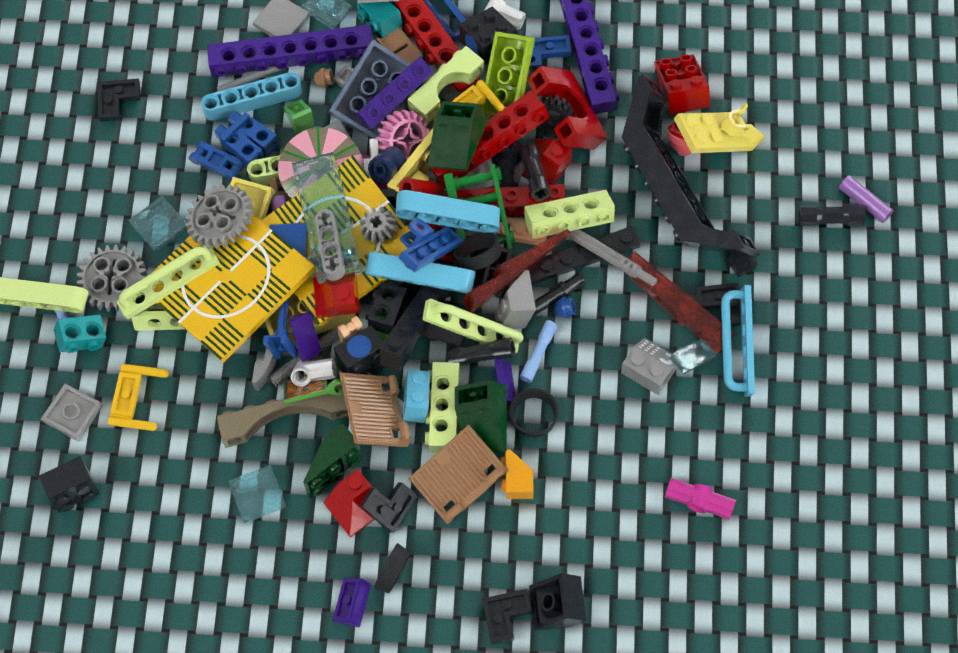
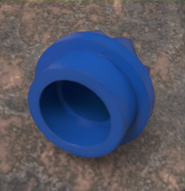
(565, 307)

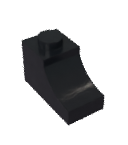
(510, 165)

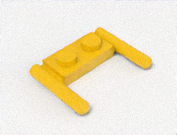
(477, 95)
(127, 394)

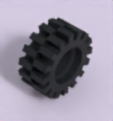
(558, 106)

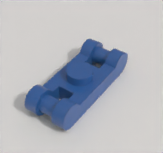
(216, 160)

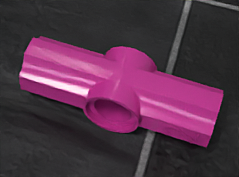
(700, 498)

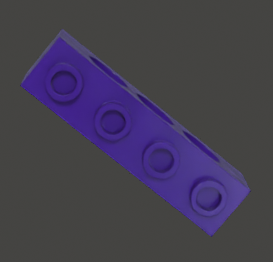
(394, 93)

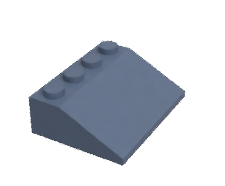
(370, 75)

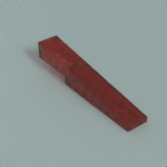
(511, 270)
(681, 305)

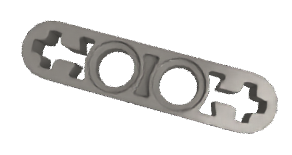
(329, 244)

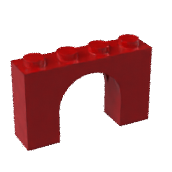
(581, 129)

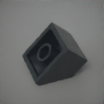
(557, 602)

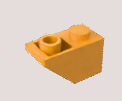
(518, 479)

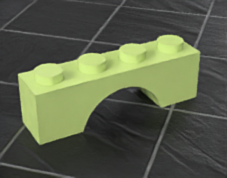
(463, 67)

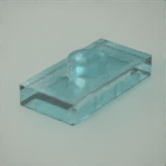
(692, 356)

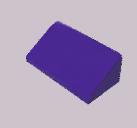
(305, 335)
(504, 375)
(351, 602)

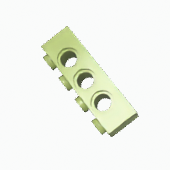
(569, 214)
(448, 374)

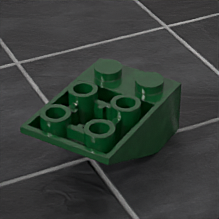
(456, 135)
(485, 410)
(332, 459)

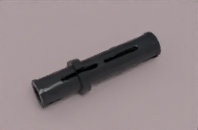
(562, 289)

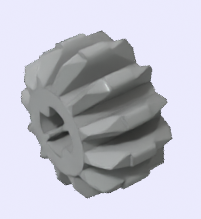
(381, 232)

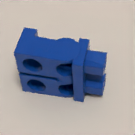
(246, 138)

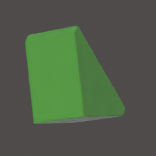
(299, 116)

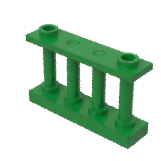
(454, 183)

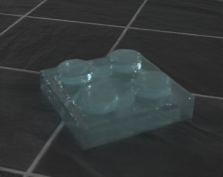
(158, 224)
(257, 494)

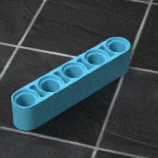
(241, 96)
(447, 211)
(431, 275)

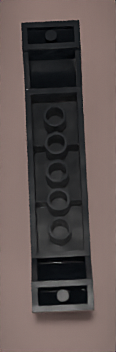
(667, 180)

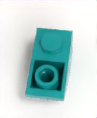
(381, 16)

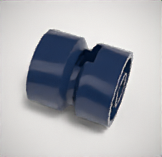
(386, 164)

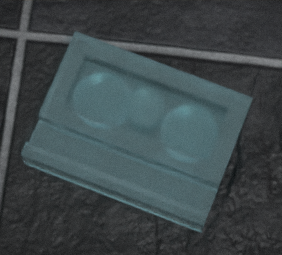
(328, 11)

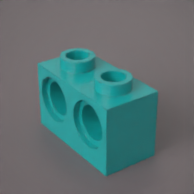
(79, 328)

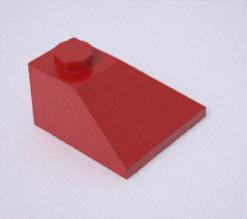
(554, 159)
(336, 296)
(345, 502)

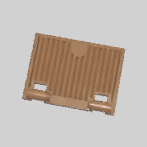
(374, 411)
(458, 474)

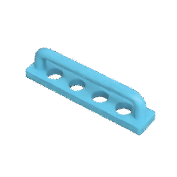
(745, 297)

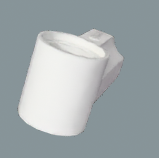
(513, 15)
(315, 371)

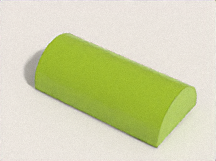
(508, 68)

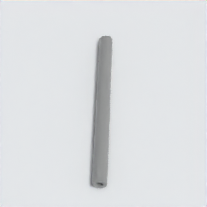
(249, 78)

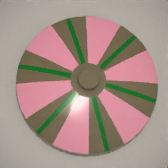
(312, 144)

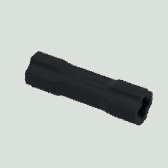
(537, 184)
(830, 215)
(497, 349)

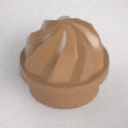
(324, 77)

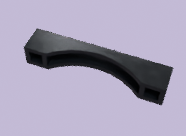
(403, 337)

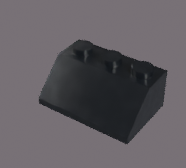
(434, 333)

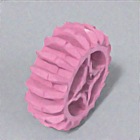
(399, 127)

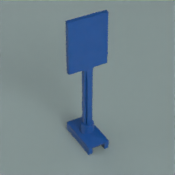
(296, 236)

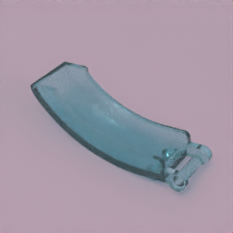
(322, 189)

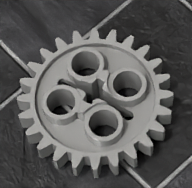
(219, 216)
(92, 277)

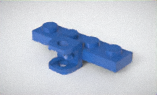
(549, 48)
(425, 245)

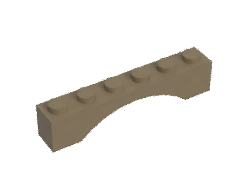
(241, 425)

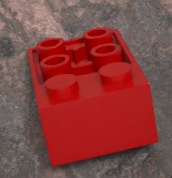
(683, 84)

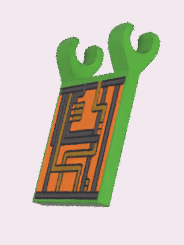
(312, 389)

